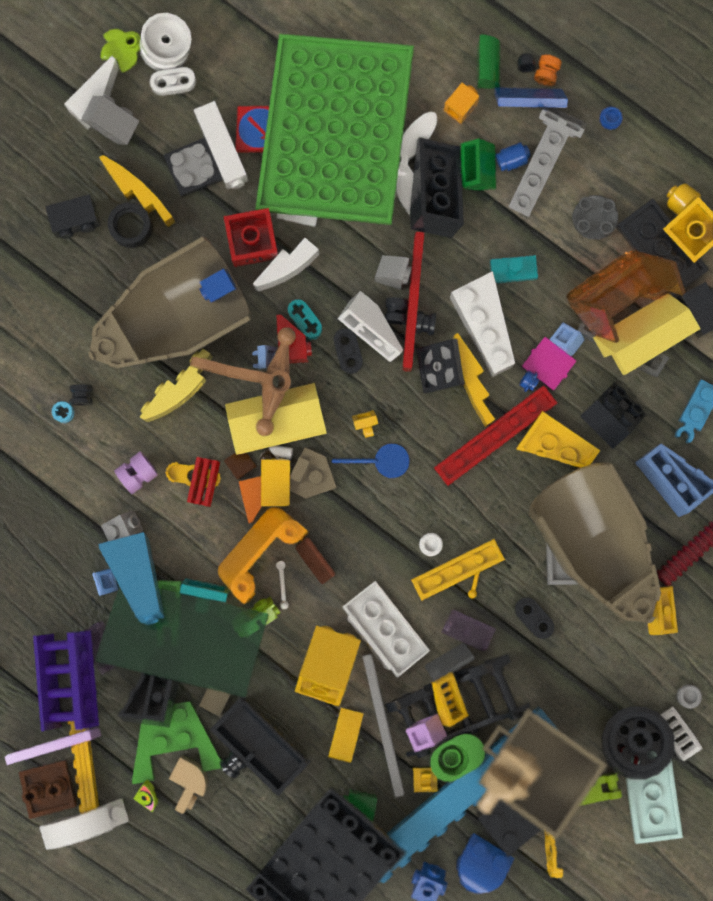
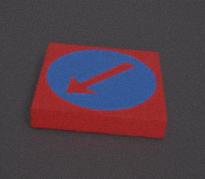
(251, 128)

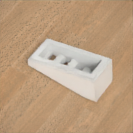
(692, 749)

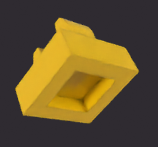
(365, 422)
(424, 780)

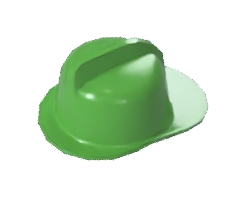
(457, 757)

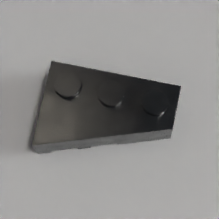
(151, 701)

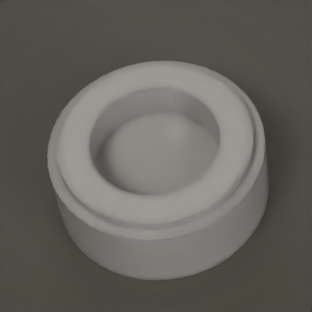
(689, 696)

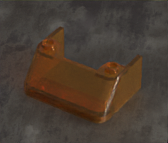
(619, 286)

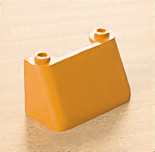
(235, 566)

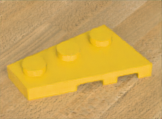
(556, 441)

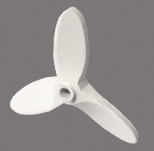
(423, 128)

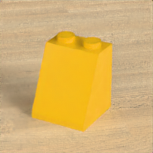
(327, 665)

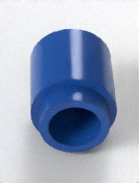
(513, 157)

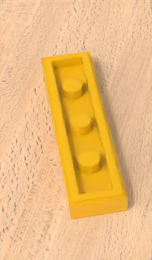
(458, 569)

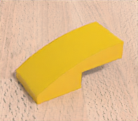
(345, 735)

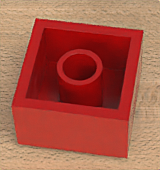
(251, 237)

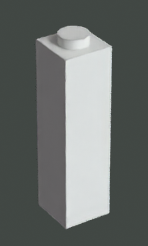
(221, 146)

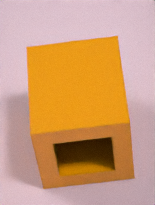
(461, 102)

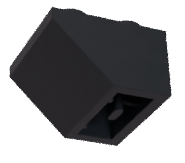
(613, 415)

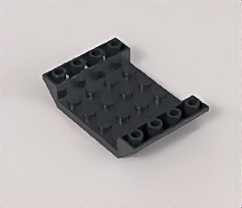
(328, 857)

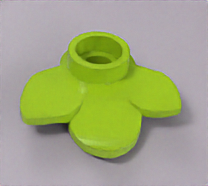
(119, 49)

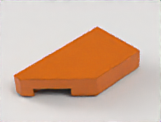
(251, 496)

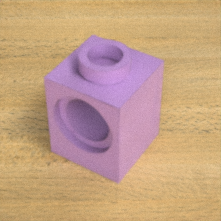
(426, 732)

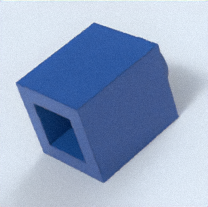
(217, 286)

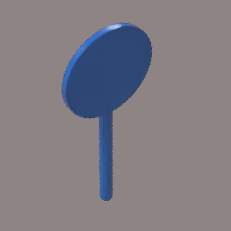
(390, 460)

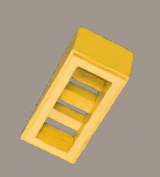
(459, 710)

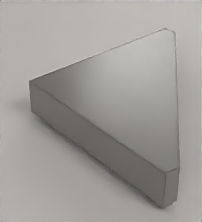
(555, 574)

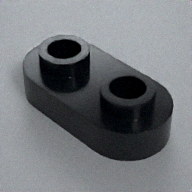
(348, 351)
(534, 618)

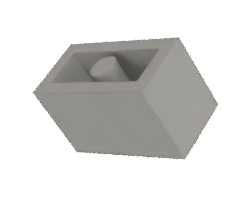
(110, 119)

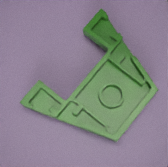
(184, 733)

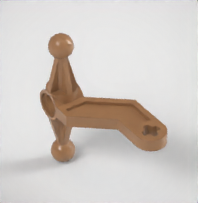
(270, 395)

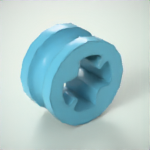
(55, 410)

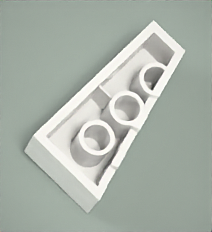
(484, 320)

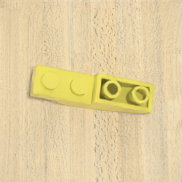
(172, 396)

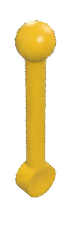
(472, 593)

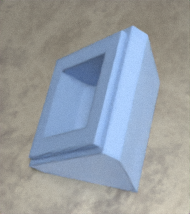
(105, 582)

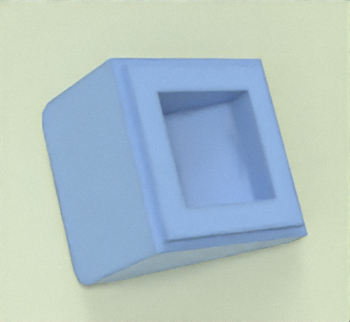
(567, 339)

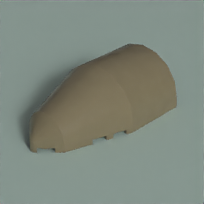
(166, 313)
(600, 539)

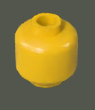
(681, 197)

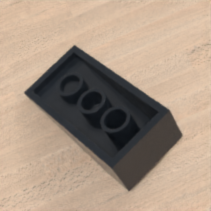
(437, 189)

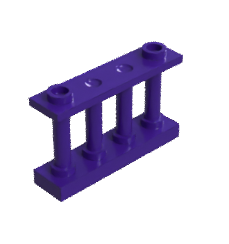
(82, 680)

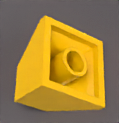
(693, 229)

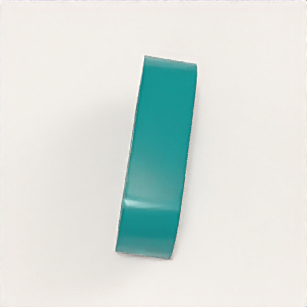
(309, 315)

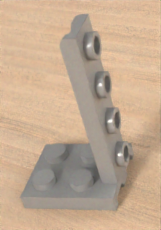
(559, 127)

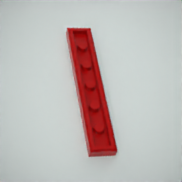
(413, 302)
(495, 435)

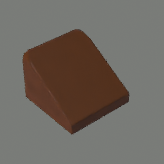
(240, 464)

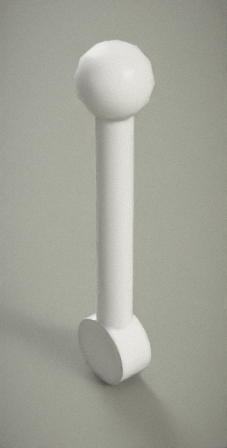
(281, 566)

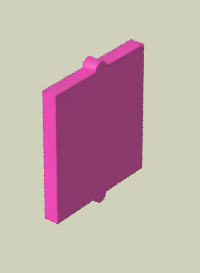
(550, 363)

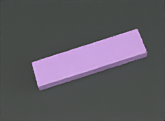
(53, 745)

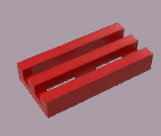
(199, 481)

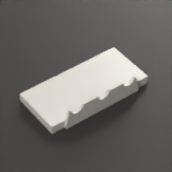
(385, 629)

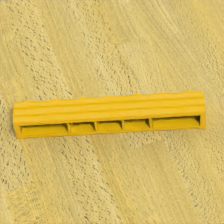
(85, 772)

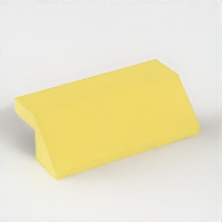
(649, 333)
(295, 419)

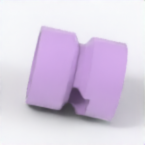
(140, 465)

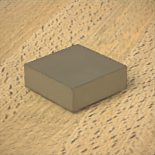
(214, 701)

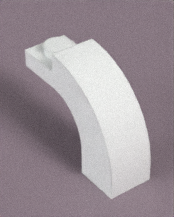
(84, 825)

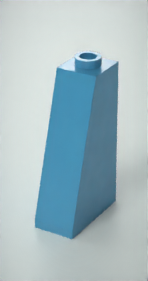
(135, 572)

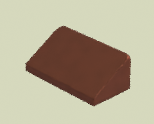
(315, 561)

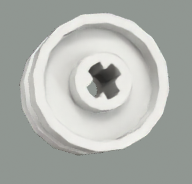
(165, 42)

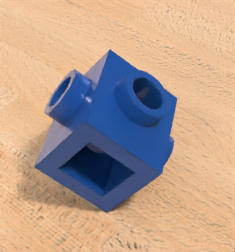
(428, 883)

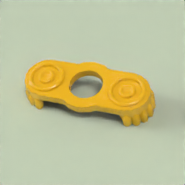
(179, 473)
(551, 857)

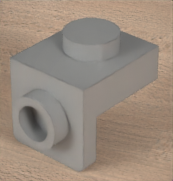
(122, 526)

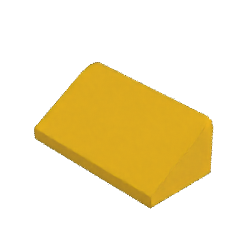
(275, 482)
(664, 613)

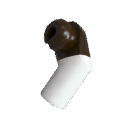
(276, 452)

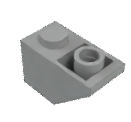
(393, 271)

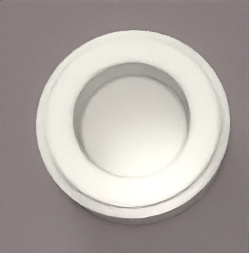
(430, 544)

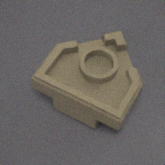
(311, 475)

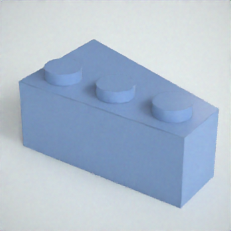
(675, 479)

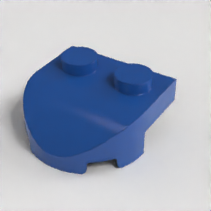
(482, 866)

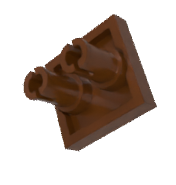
(47, 789)

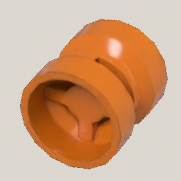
(547, 71)

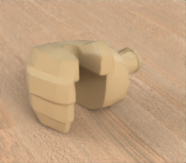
(508, 777)

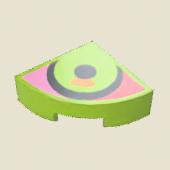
(146, 796)

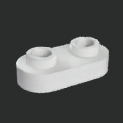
(173, 80)

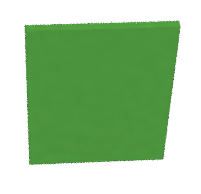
(335, 128)

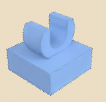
(265, 355)

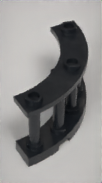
(474, 674)

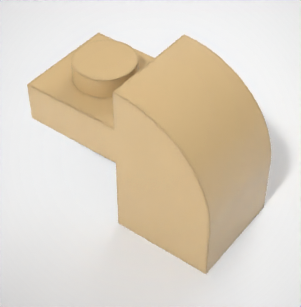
(192, 777)

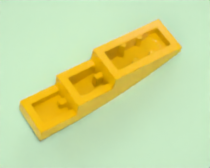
(132, 187)
(473, 386)

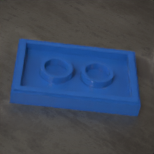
(531, 97)

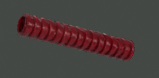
(686, 556)

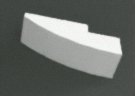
(287, 266)

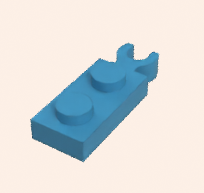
(696, 410)

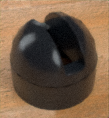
(526, 63)

